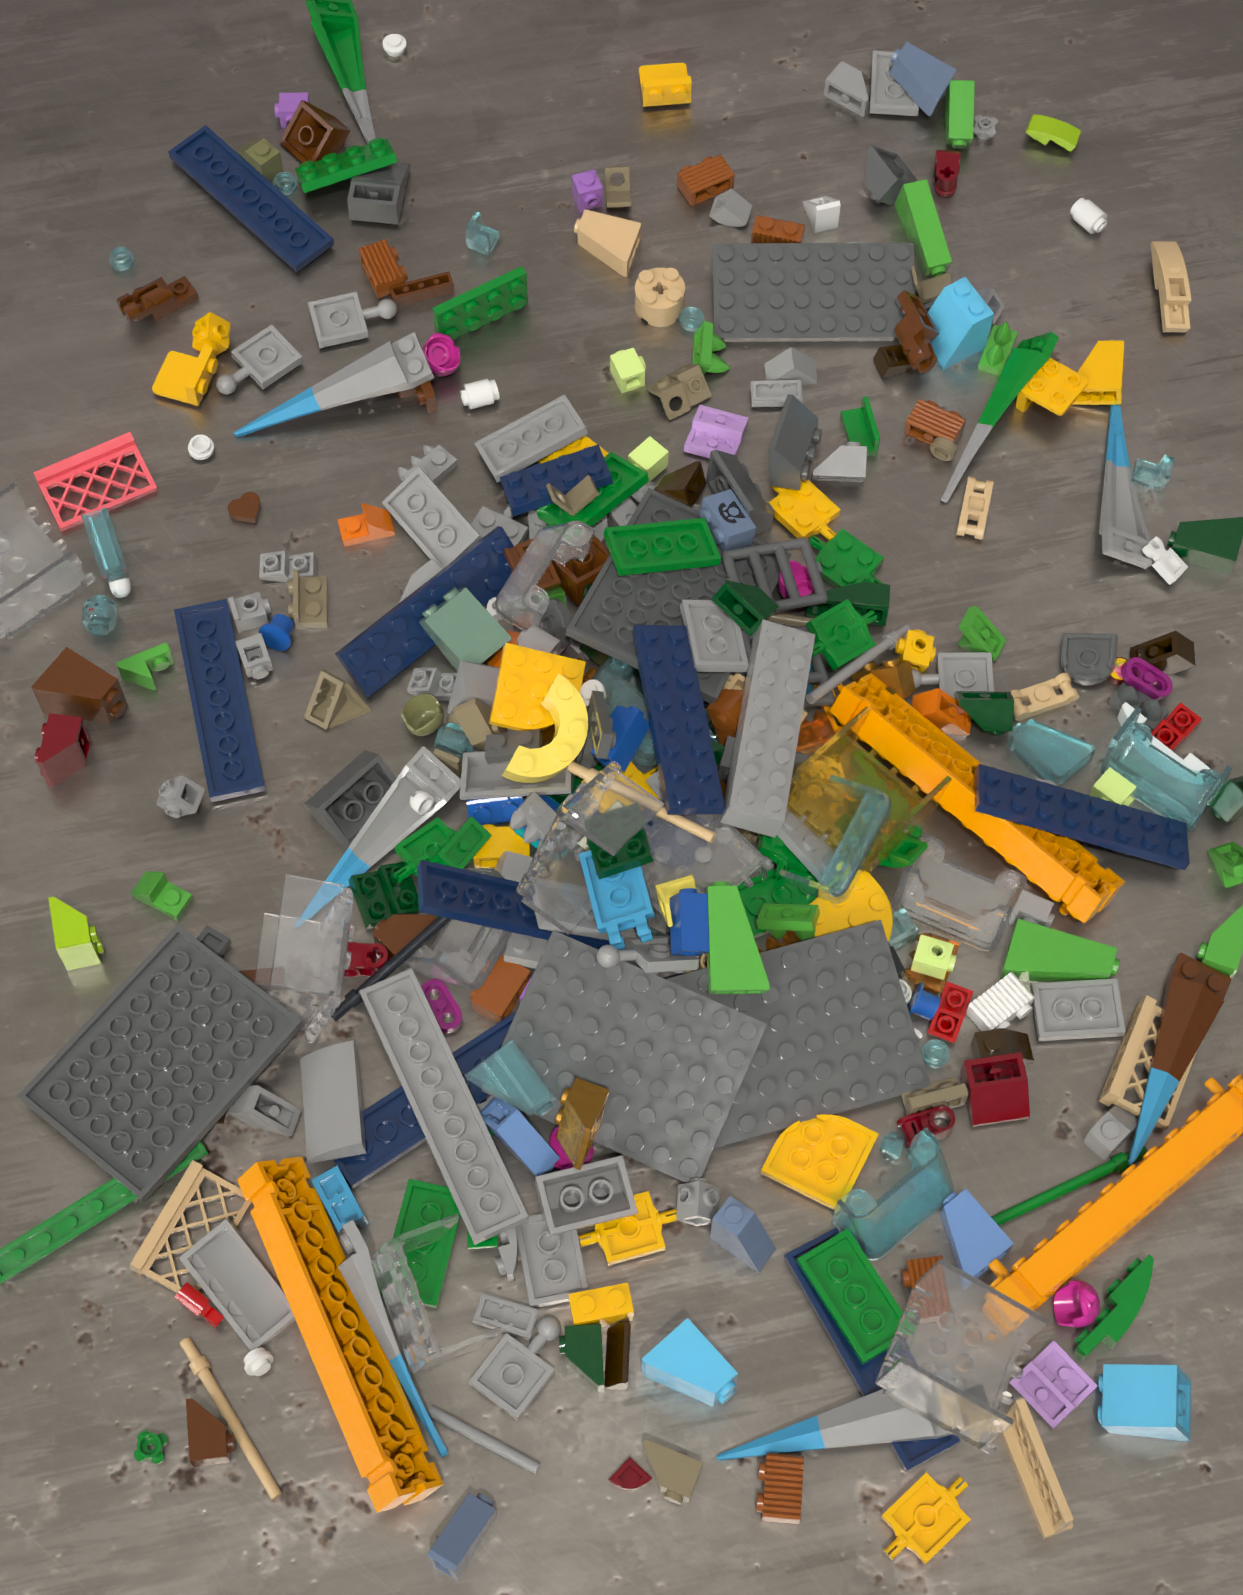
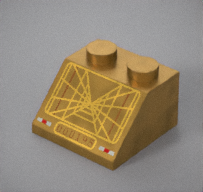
(580, 1119)

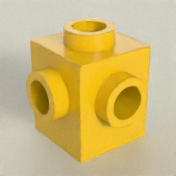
(211, 332)
(916, 648)

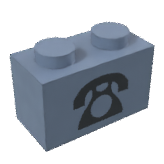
(727, 520)

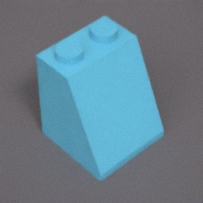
(961, 321)
(691, 1366)
(1146, 1401)

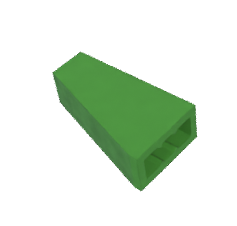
(923, 227)
(733, 955)
(1056, 956)

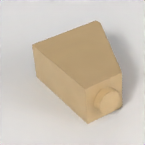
(609, 239)

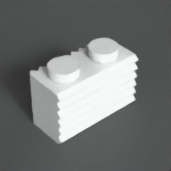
(1001, 1004)

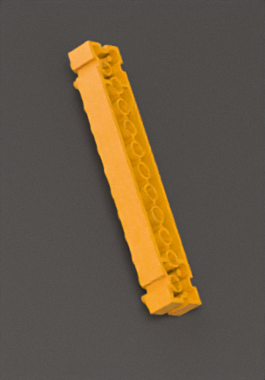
(929, 756)
(1126, 1202)
(337, 1335)

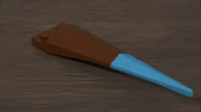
(1189, 1008)

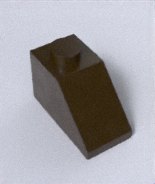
(684, 484)
(1167, 652)
(1001, 1042)

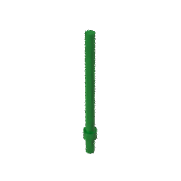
(1117, 1163)

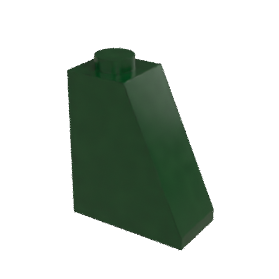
(1209, 543)

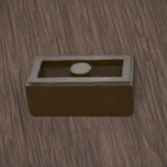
(617, 1356)

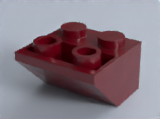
(63, 748)
(996, 1089)

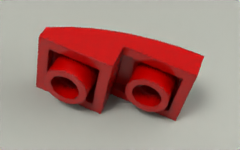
(1176, 726)
(950, 1012)

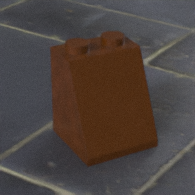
(79, 689)

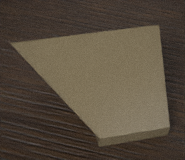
(334, 702)

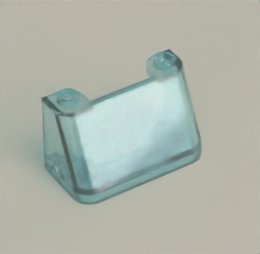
(902, 1209)

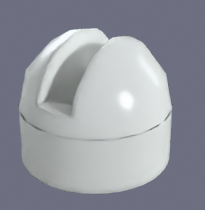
(120, 587)
(421, 802)

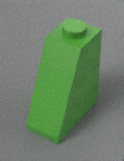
(959, 113)

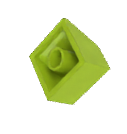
(74, 936)

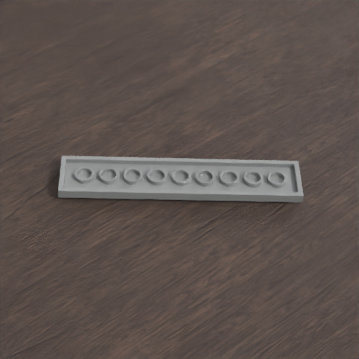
(444, 1107)

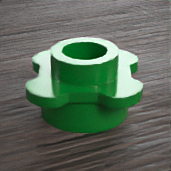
(146, 1439)

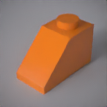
(943, 711)

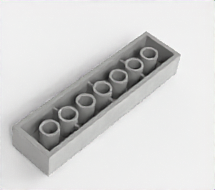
(768, 729)

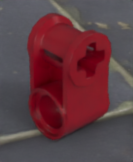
(946, 172)
(364, 958)
(916, 1122)

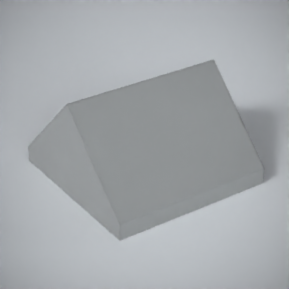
(473, 682)

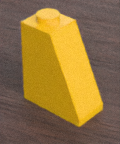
(1104, 373)

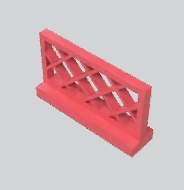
(90, 461)

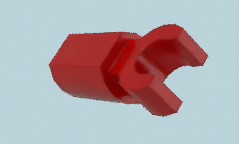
(198, 1304)

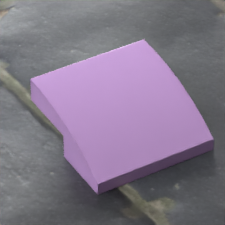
(715, 430)
(1054, 1384)

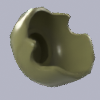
(422, 714)

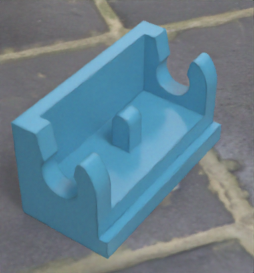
(339, 1199)

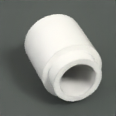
(1089, 215)
(479, 393)

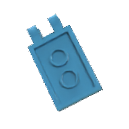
(619, 902)

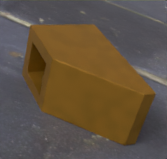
(893, 674)

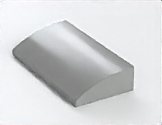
(485, 780)
(332, 1103)
(239, 1285)

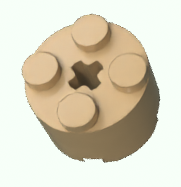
(659, 296)

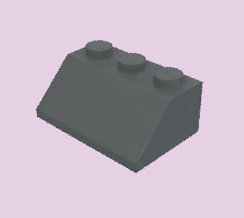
(793, 445)
(728, 473)
(351, 796)

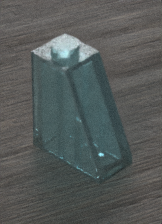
(105, 544)
(1049, 751)
(514, 1080)

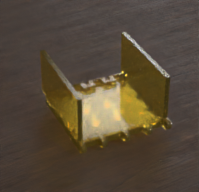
(832, 809)

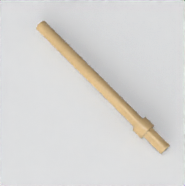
(678, 820)
(200, 1367)

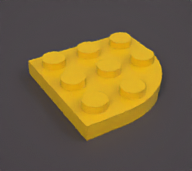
(523, 683)
(864, 905)
(820, 1157)

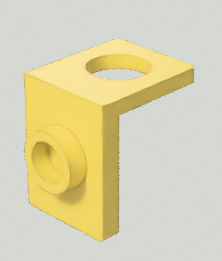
(669, 889)

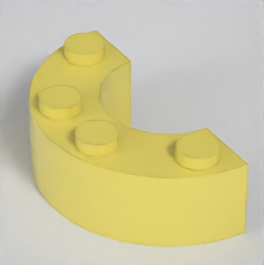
(570, 734)

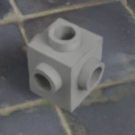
(179, 796)
(697, 1202)

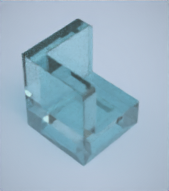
(480, 236)
(1153, 475)
(903, 930)

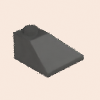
(886, 175)

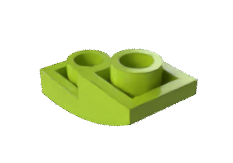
(1046, 128)

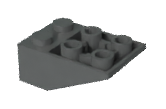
(378, 194)

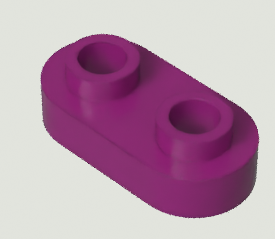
(1145, 677)
(443, 1006)

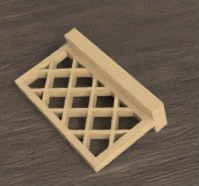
(1127, 1059)
(170, 1216)
(1036, 1472)

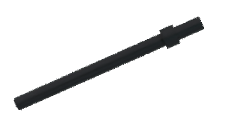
(353, 997)

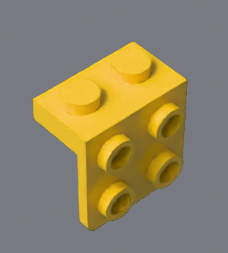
(665, 84)
(186, 376)
(1052, 388)

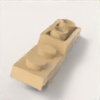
(1173, 285)

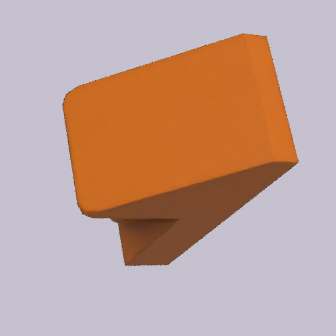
(369, 526)

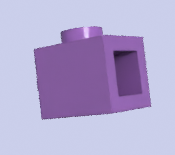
(287, 106)
(587, 190)

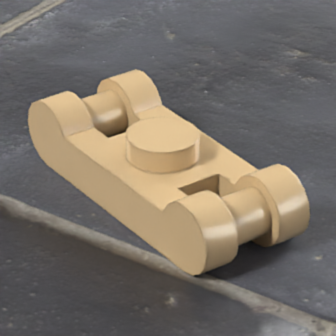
(975, 507)
(1043, 697)

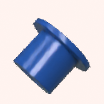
(277, 632)
(923, 1002)

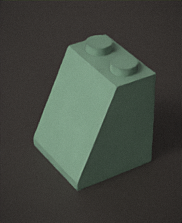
(463, 628)

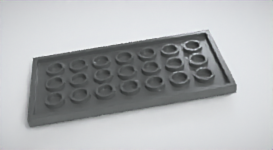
(810, 291)

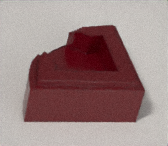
(630, 1476)

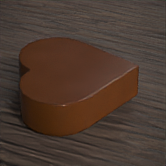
(246, 508)

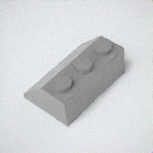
(585, 1196)

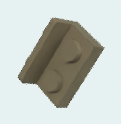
(309, 601)
(940, 1093)

